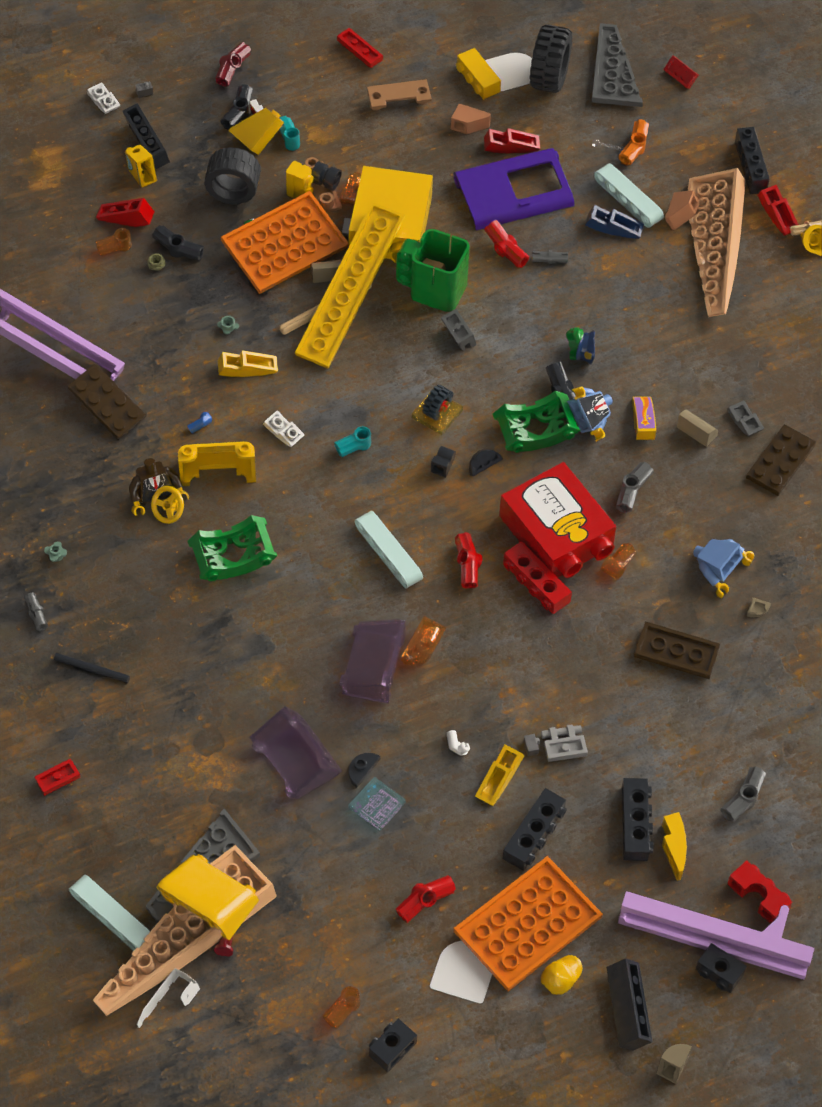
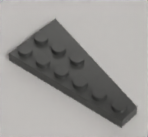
(613, 73)
(216, 841)

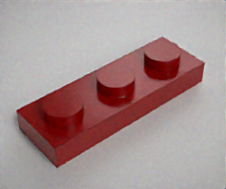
(360, 47)

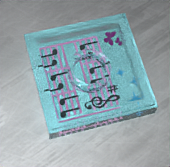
(377, 803)

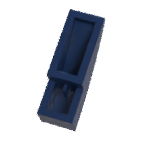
(614, 223)

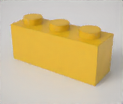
(478, 73)

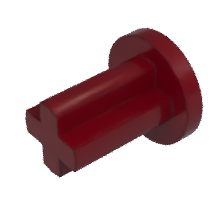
(224, 947)

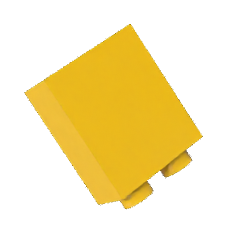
(399, 191)

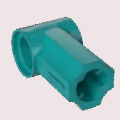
(290, 134)
(353, 442)

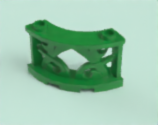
(527, 441)
(225, 568)

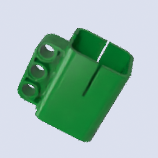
(448, 284)

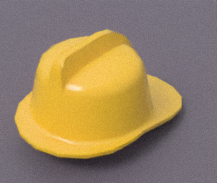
(813, 239)

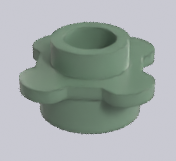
(228, 320)
(55, 556)

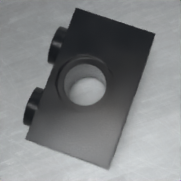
(716, 957)
(388, 1056)

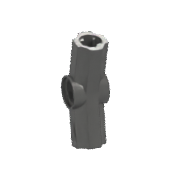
(636, 479)
(739, 803)

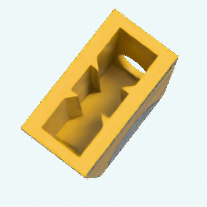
(141, 160)

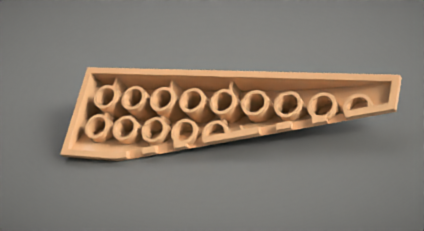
(717, 234)
(179, 938)

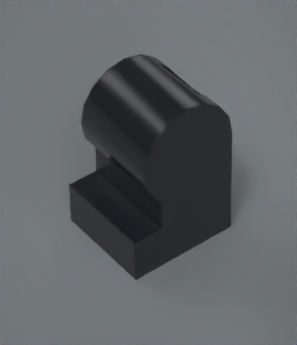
(443, 459)

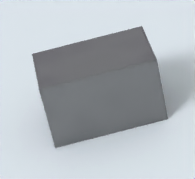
(144, 89)
(346, 225)
(531, 744)

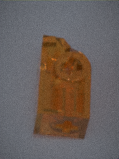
(425, 637)

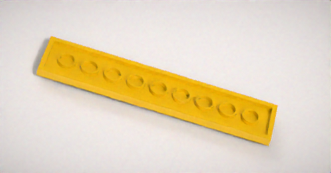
(349, 285)

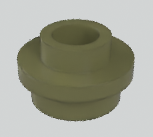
(156, 262)

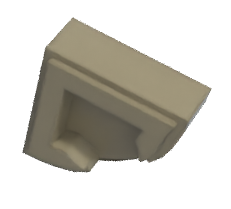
(758, 608)

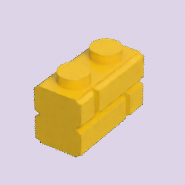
(298, 179)

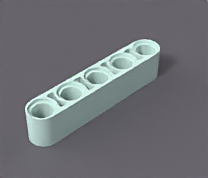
(628, 195)
(388, 549)
(109, 912)

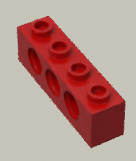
(535, 568)

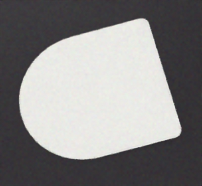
(511, 69)
(461, 973)

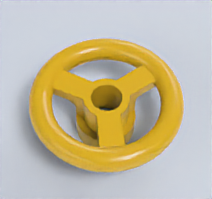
(171, 505)

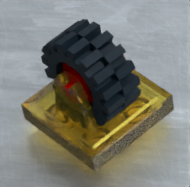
(437, 410)

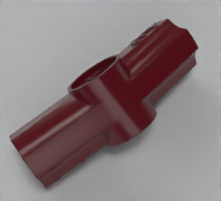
(230, 62)

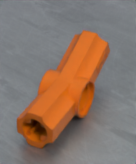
(637, 143)

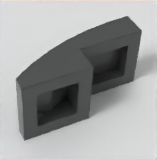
(745, 420)

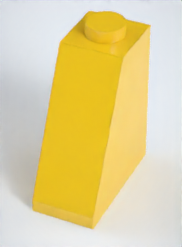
(258, 129)

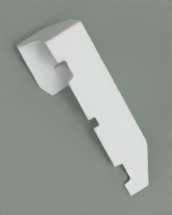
(191, 990)

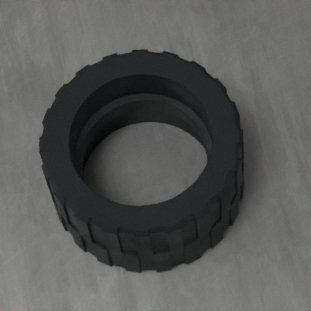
(237, 163)

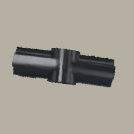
(240, 107)
(177, 245)
(559, 380)

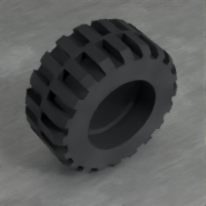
(550, 58)

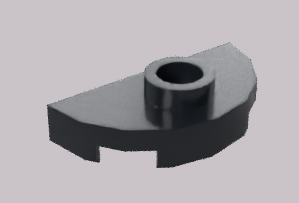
(482, 460)
(361, 767)

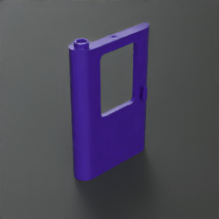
(493, 198)

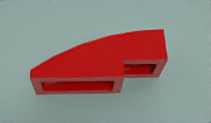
(511, 141)
(777, 209)

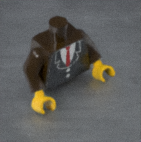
(149, 479)

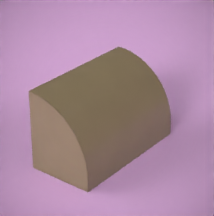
(324, 270)
(696, 428)
(674, 1062)

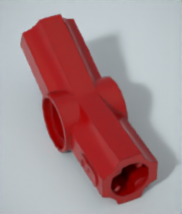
(506, 244)
(468, 559)
(433, 891)

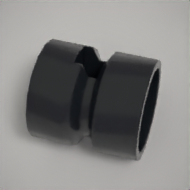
(327, 176)

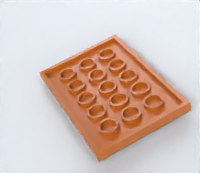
(284, 242)
(527, 923)

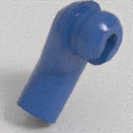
(205, 419)

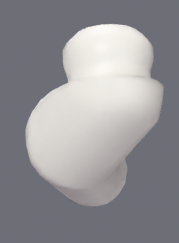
(455, 746)

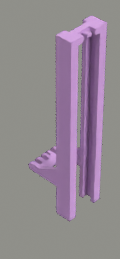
(40, 321)
(699, 930)

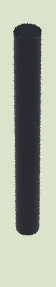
(91, 667)

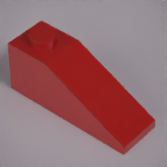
(129, 212)

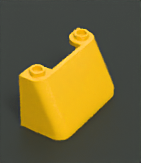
(216, 456)
(209, 894)

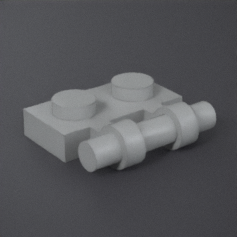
(564, 748)

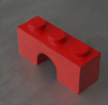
(749, 879)

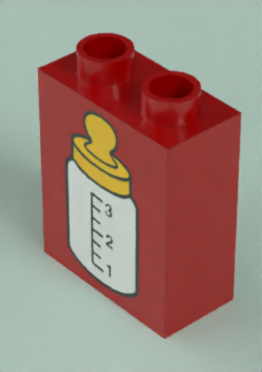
(558, 520)

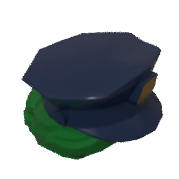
(581, 345)

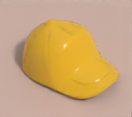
(561, 974)

